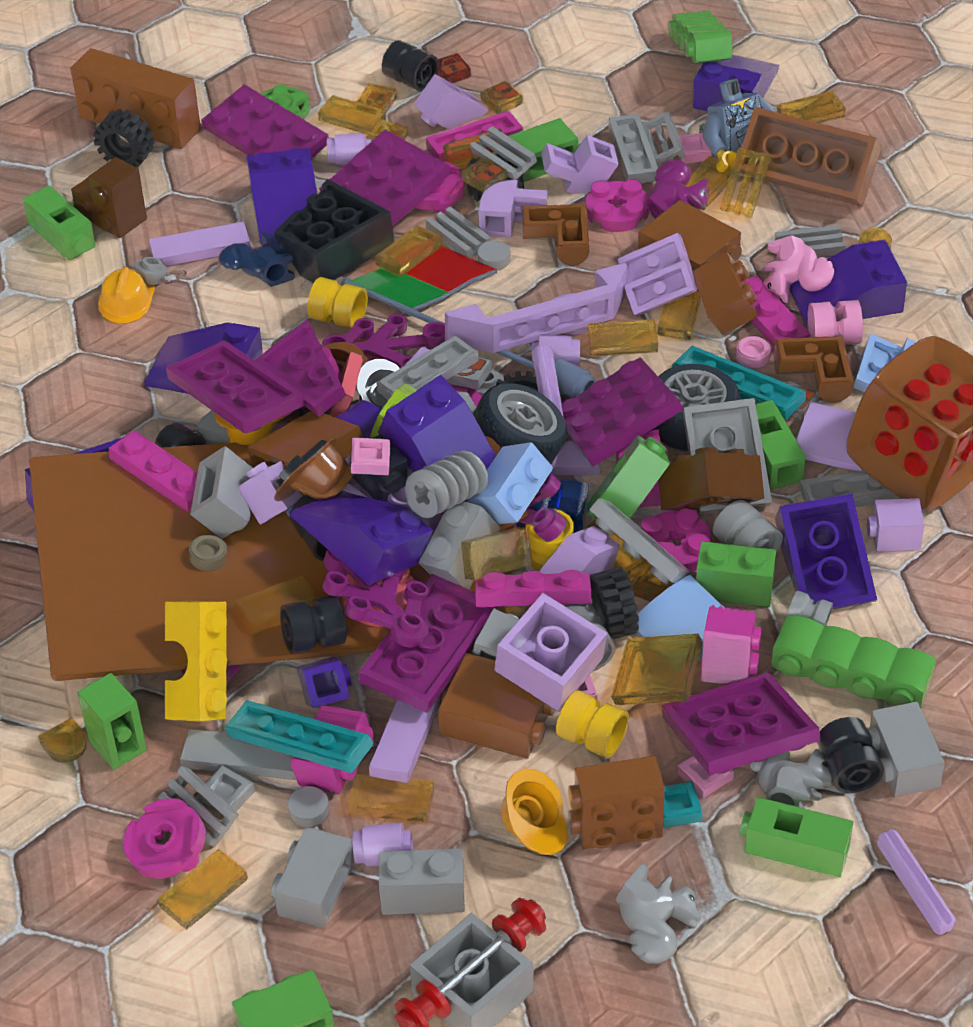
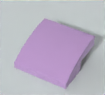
(658, 274)
(825, 436)

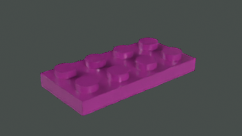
(261, 125)
(235, 386)
(423, 671)

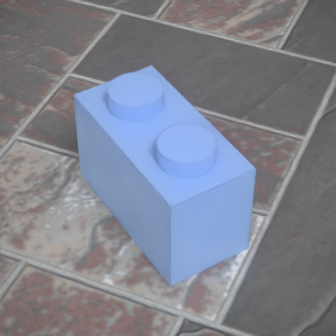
(513, 482)

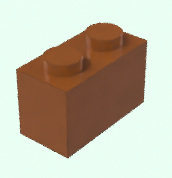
(725, 293)

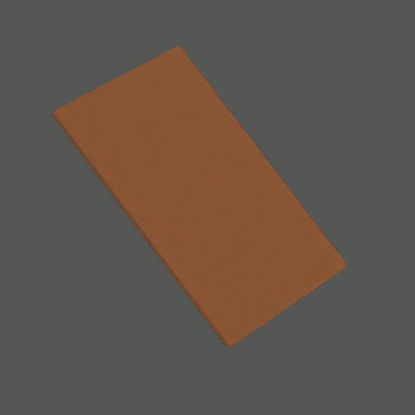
(122, 550)

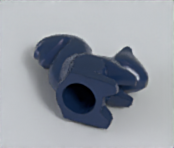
(264, 262)

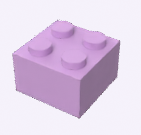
(550, 651)

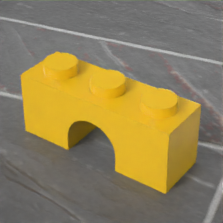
(202, 633)

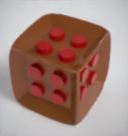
(918, 423)

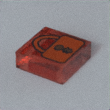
(453, 68)

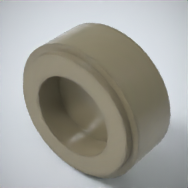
(207, 553)

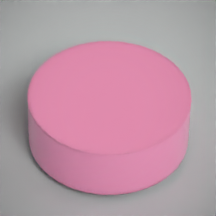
(753, 352)

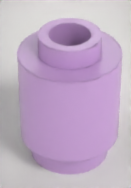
(345, 147)
(563, 348)
(380, 838)

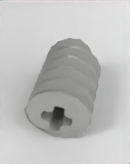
(445, 483)

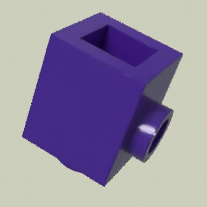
(324, 681)

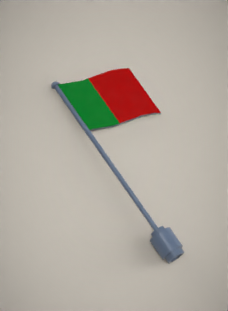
(440, 277)

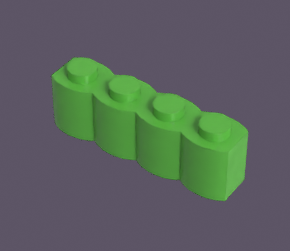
(701, 36)
(846, 660)

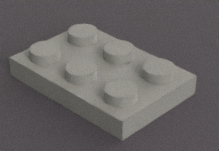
(726, 427)

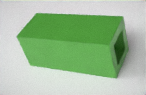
(59, 222)
(781, 451)
(633, 475)
(797, 836)

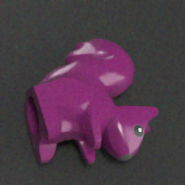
(671, 187)

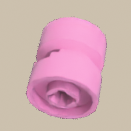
(841, 320)

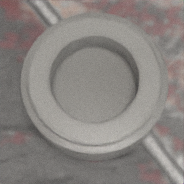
(494, 254)
(308, 806)

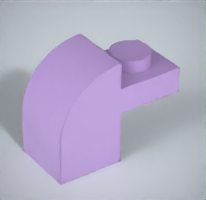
(590, 163)
(503, 205)

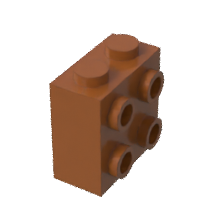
(617, 802)

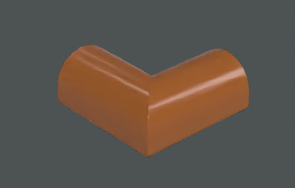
(561, 222)
(817, 355)

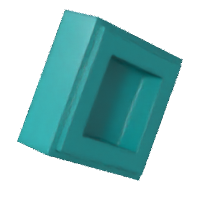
(681, 805)

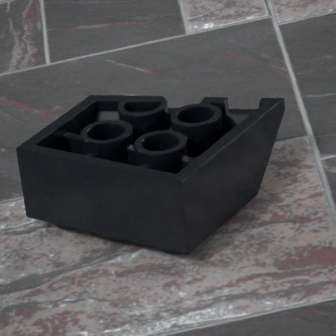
(334, 233)

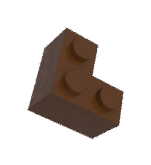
(112, 198)
(710, 479)

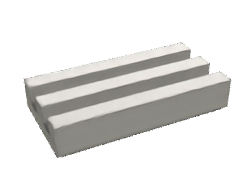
(507, 149)
(668, 153)
(463, 231)
(823, 240)
(177, 788)

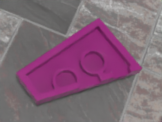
(305, 366)

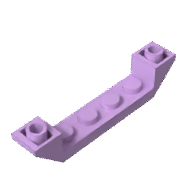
(542, 319)

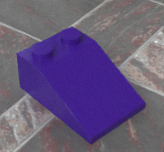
(752, 76)
(279, 186)
(862, 274)
(183, 345)
(433, 426)
(366, 533)
(826, 551)

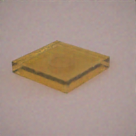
(657, 669)

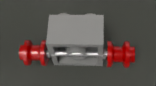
(474, 971)

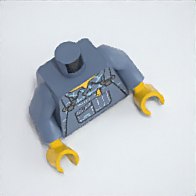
(729, 122)

